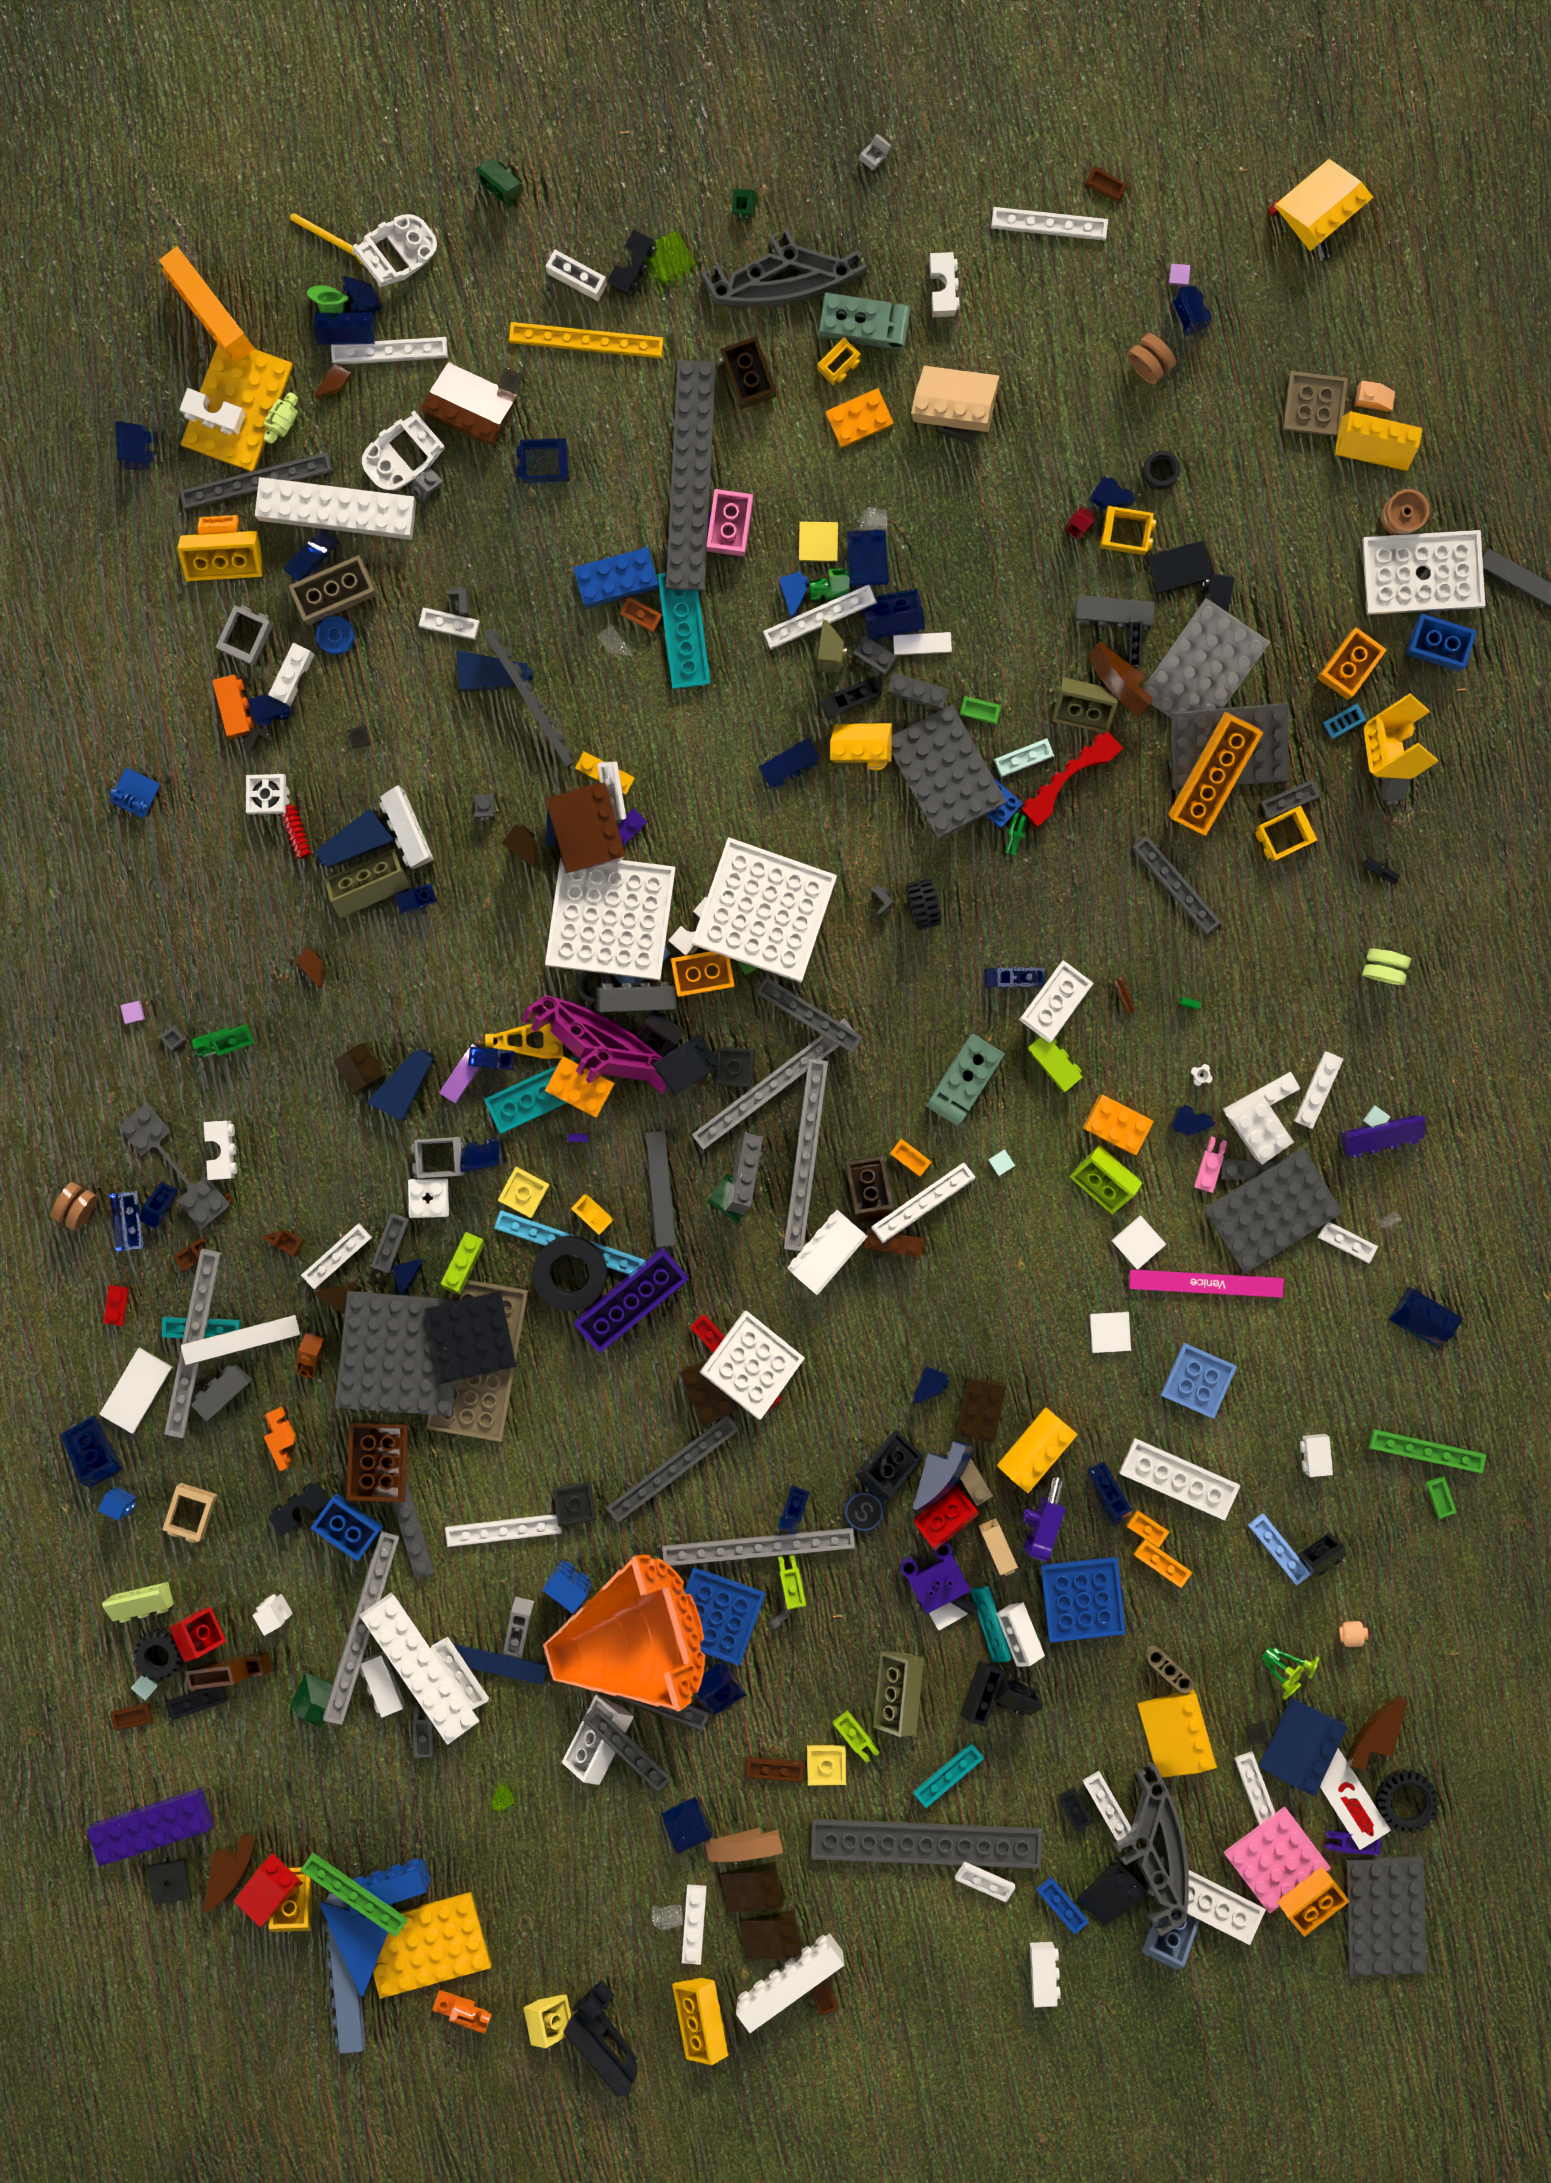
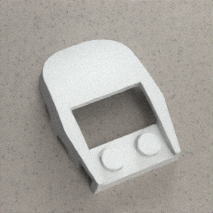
(408, 237)
(385, 464)

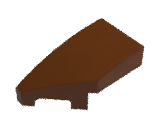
(333, 381)
(312, 966)
(286, 1241)
(190, 1255)

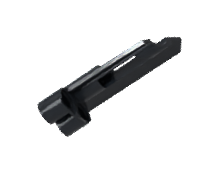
(586, 2032)

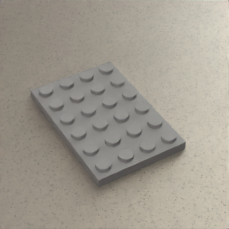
(1205, 662)

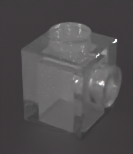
(873, 519)

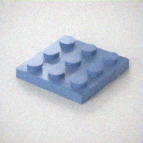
(1198, 1380)

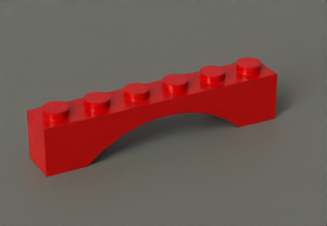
(1099, 753)

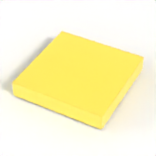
(818, 541)
(523, 1192)
(826, 1764)

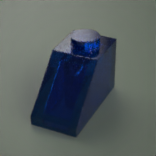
(158, 1205)
(930, 1384)
(793, 1509)

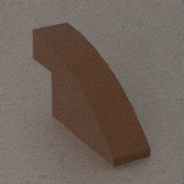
(1120, 678)
(228, 1671)
(1378, 1733)
(227, 1870)

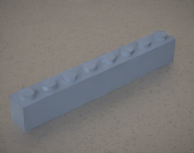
(346, 1995)

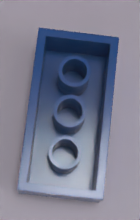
(616, 578)
(396, 1883)

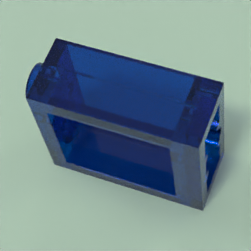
(560, 444)

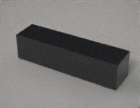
(1135, 642)

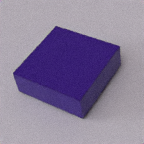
(575, 1137)

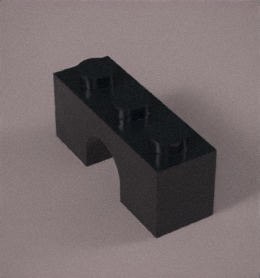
(627, 279)
(285, 1517)

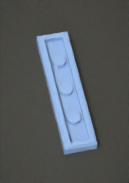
(1279, 1549)

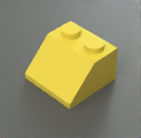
(547, 2020)

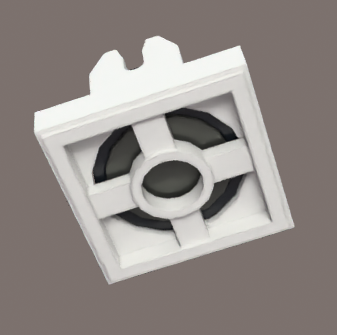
(266, 796)

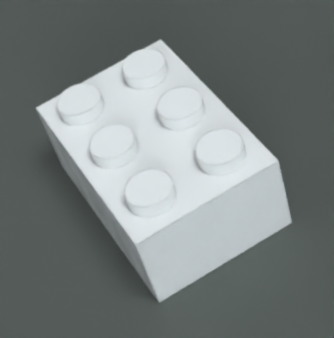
(1259, 1128)

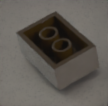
(748, 373)
(705, 1396)
(980, 1409)

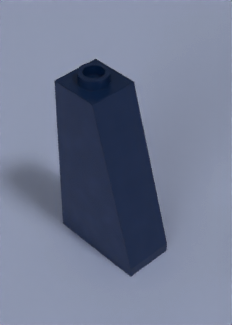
(485, 672)
(355, 840)
(402, 1087)

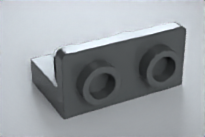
(874, 657)

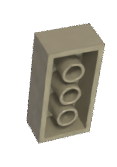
(333, 590)

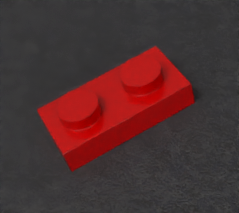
(116, 1305)

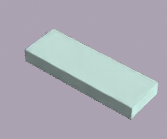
(1023, 758)

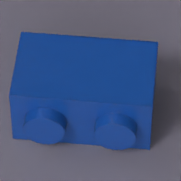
(117, 1504)

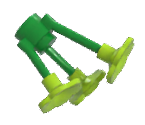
(1272, 1659)

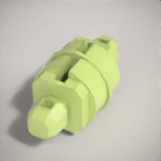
(280, 418)

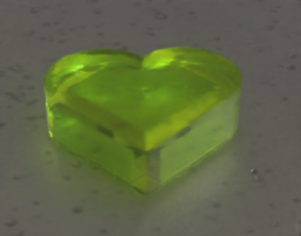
(502, 1798)

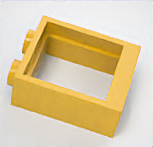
(1112, 512)
(1302, 824)

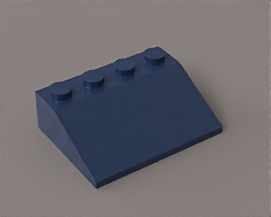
(1303, 1746)

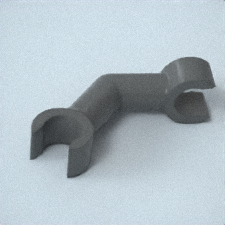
(776, 1621)

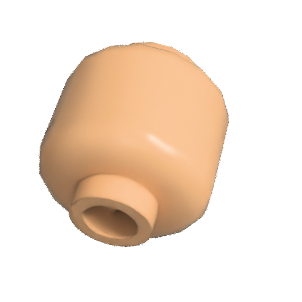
(1353, 1634)

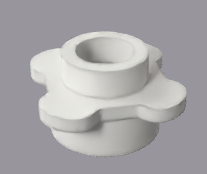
(1206, 1075)

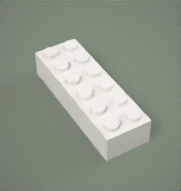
(789, 1982)

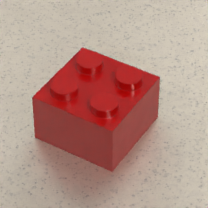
(197, 1634)

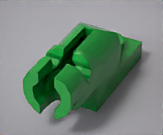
(833, 588)
(223, 1041)

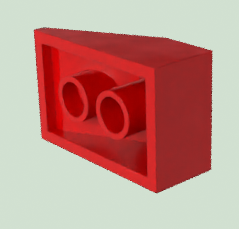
(267, 1890)

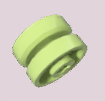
(1386, 966)

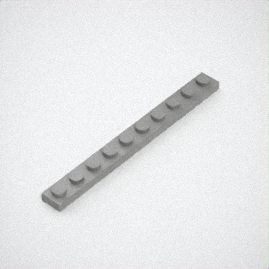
(764, 1090)
(805, 1154)
(194, 1331)
(758, 1546)
(359, 1633)

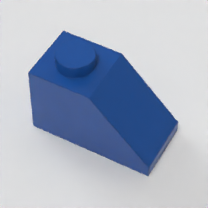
(793, 591)

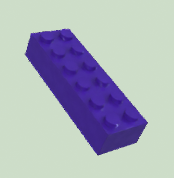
(631, 1300)
(150, 1827)

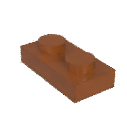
(641, 614)

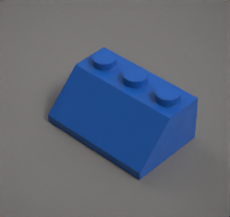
(1440, 642)

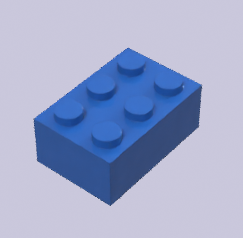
(346, 1527)
(567, 1586)

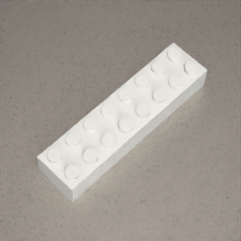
(335, 508)
(419, 1668)

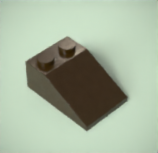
(869, 1189)
(752, 1888)
(771, 1936)

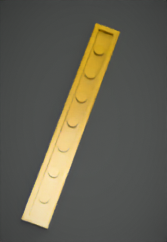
(586, 340)

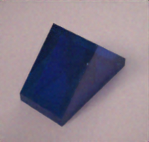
(405, 1273)

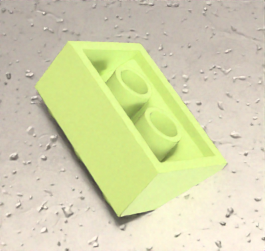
(139, 1602)

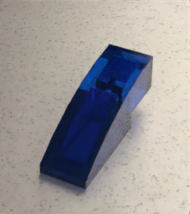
(311, 556)

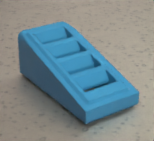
(1359, 713)

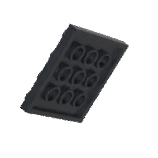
(470, 1337)

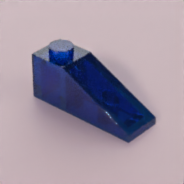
(1014, 977)
(1109, 1494)

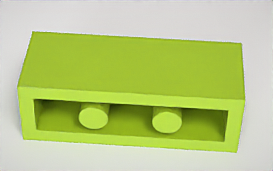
(1055, 1063)
(462, 1263)

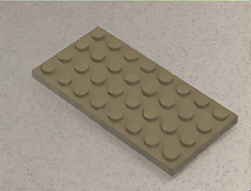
(483, 1400)

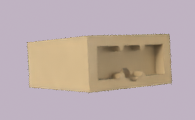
(195, 1494)
(998, 1547)

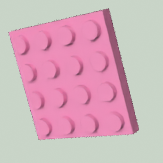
(1275, 1858)

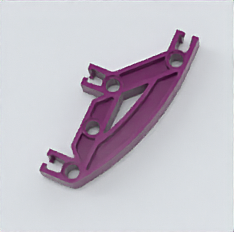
(596, 1041)

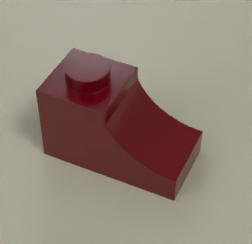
(1080, 523)

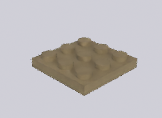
(1314, 403)

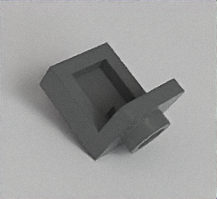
(425, 484)
(883, 895)

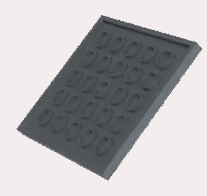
(390, 1356)

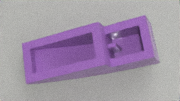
(459, 1079)

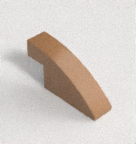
(744, 1846)

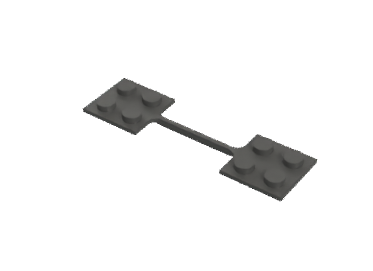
(202, 1200)

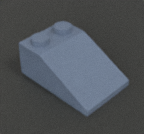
(1173, 1946)

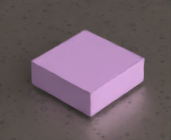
(1179, 275)
(132, 1012)

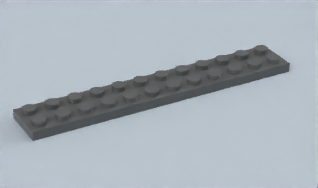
(691, 475)
(926, 1843)

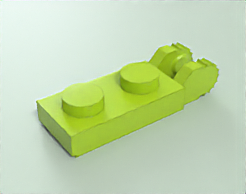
(791, 1584)
(854, 1735)

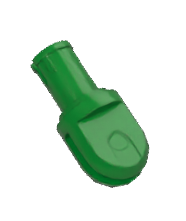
(1015, 836)

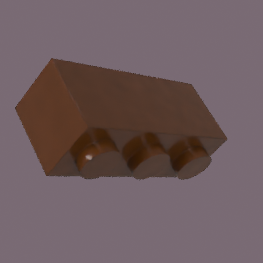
(899, 1244)

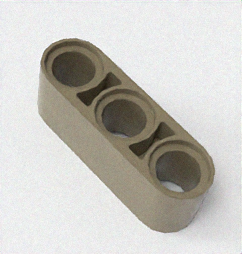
(1173, 1677)

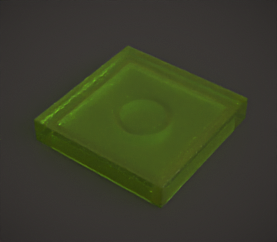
(671, 257)

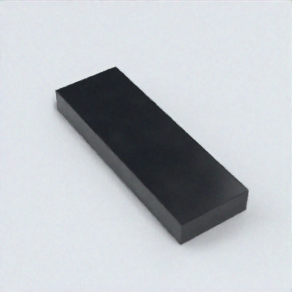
(196, 1701)

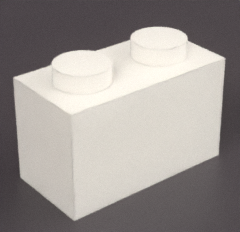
(1316, 1455)

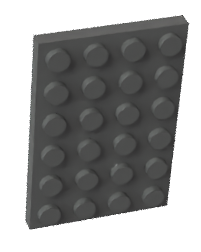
(1267, 762)
(945, 772)
(1273, 1210)
(1386, 1915)

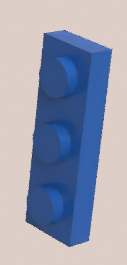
(1062, 1905)

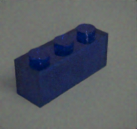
(344, 328)
(789, 764)
(126, 1221)

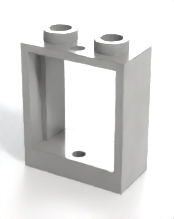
(260, 640)
(418, 1167)

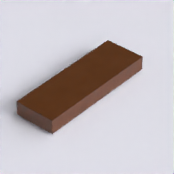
(774, 1769)

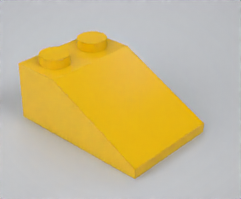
(297, 1910)

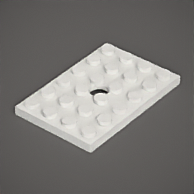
(1453, 564)

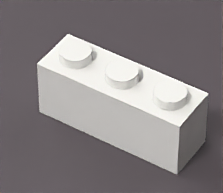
(576, 275)
(1020, 1634)
(382, 1684)
(1044, 1974)

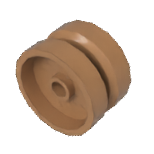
(1151, 358)
(1416, 510)
(73, 1206)

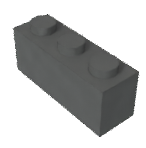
(917, 691)
(221, 1391)

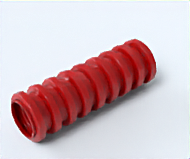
(295, 832)

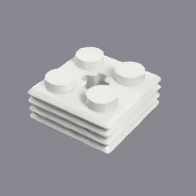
(435, 1208)

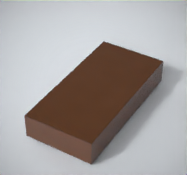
(1106, 184)
(131, 1716)
(824, 1998)

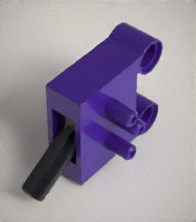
(1044, 1523)
(939, 1583)

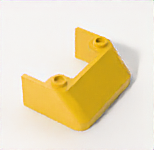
(1385, 739)

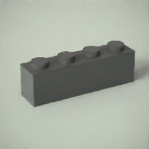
(1112, 611)
(636, 997)
(744, 1173)

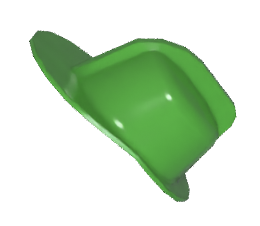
(328, 299)

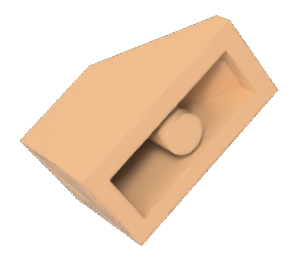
(1374, 396)

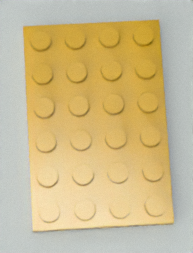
(249, 384)
(432, 1947)

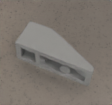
(518, 1627)

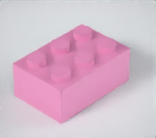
(729, 522)

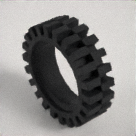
(1422, 1818)

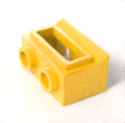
(840, 374)
(592, 1214)

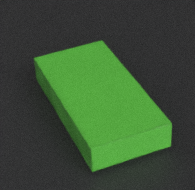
(980, 710)
(1440, 1497)

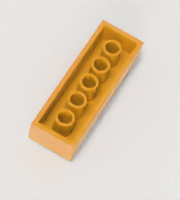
(205, 305)
(1215, 773)

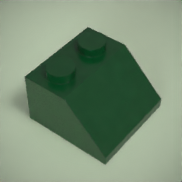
(499, 181)

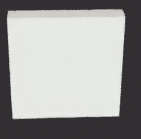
(1138, 1242)
(1110, 1332)

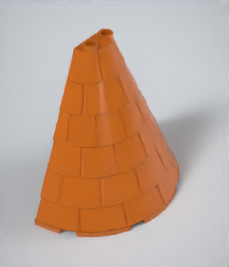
(634, 1638)

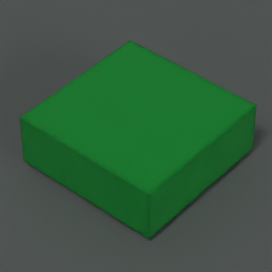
(1189, 1003)

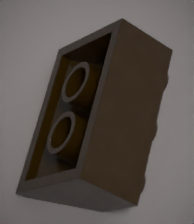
(522, 843)

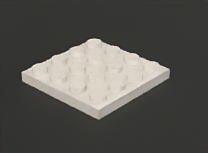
(752, 1365)

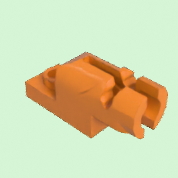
(280, 1437)
(461, 2011)

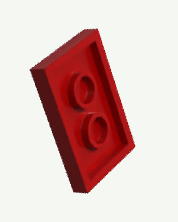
(946, 1517)

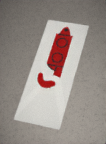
(1352, 1803)

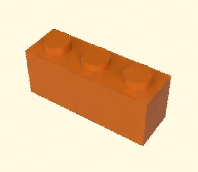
(233, 706)

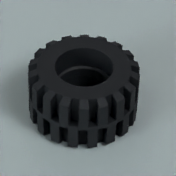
(923, 904)
(148, 1664)

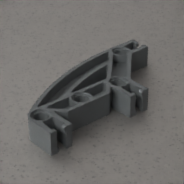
(757, 292)
(1173, 1887)

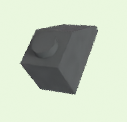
(1393, 790)

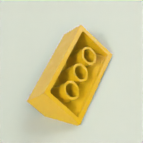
(1377, 440)
(220, 556)
(1037, 1450)
(700, 2020)

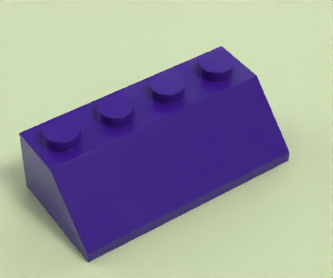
(1383, 1135)

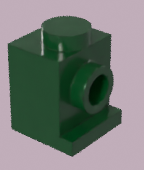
(740, 199)

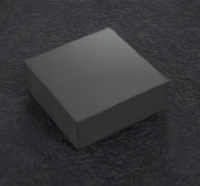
(173, 1038)

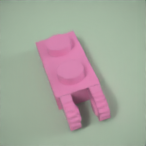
(1210, 1166)

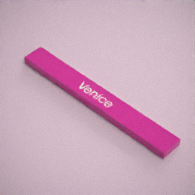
(1206, 1283)

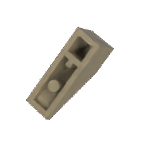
(974, 1483)

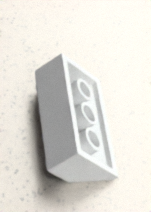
(406, 828)
(827, 1252)
(588, 1753)

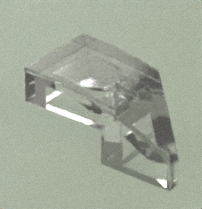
(613, 642)

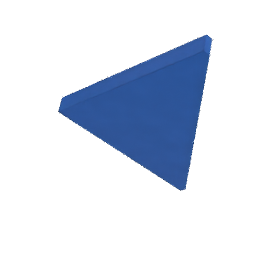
(358, 1941)

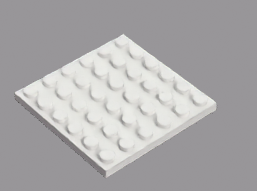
(764, 910)
(611, 919)

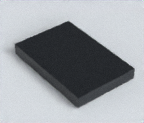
(1179, 567)

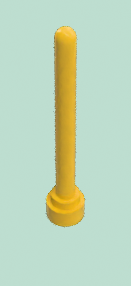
(324, 234)

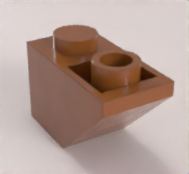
(309, 1355)

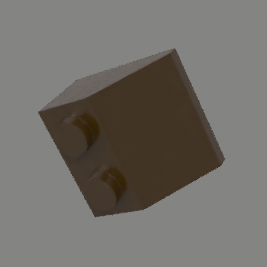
(359, 1067)
(336, 1294)

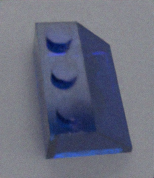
(894, 614)
(1425, 1318)

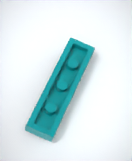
(175, 1327)
(991, 1627)
(948, 1775)

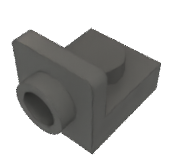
(462, 603)
(484, 807)

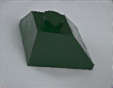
(720, 1197)
(312, 1699)

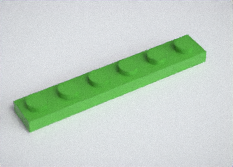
(1427, 1451)
(354, 1894)

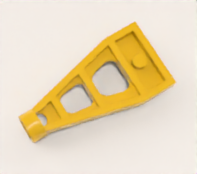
(551, 1049)

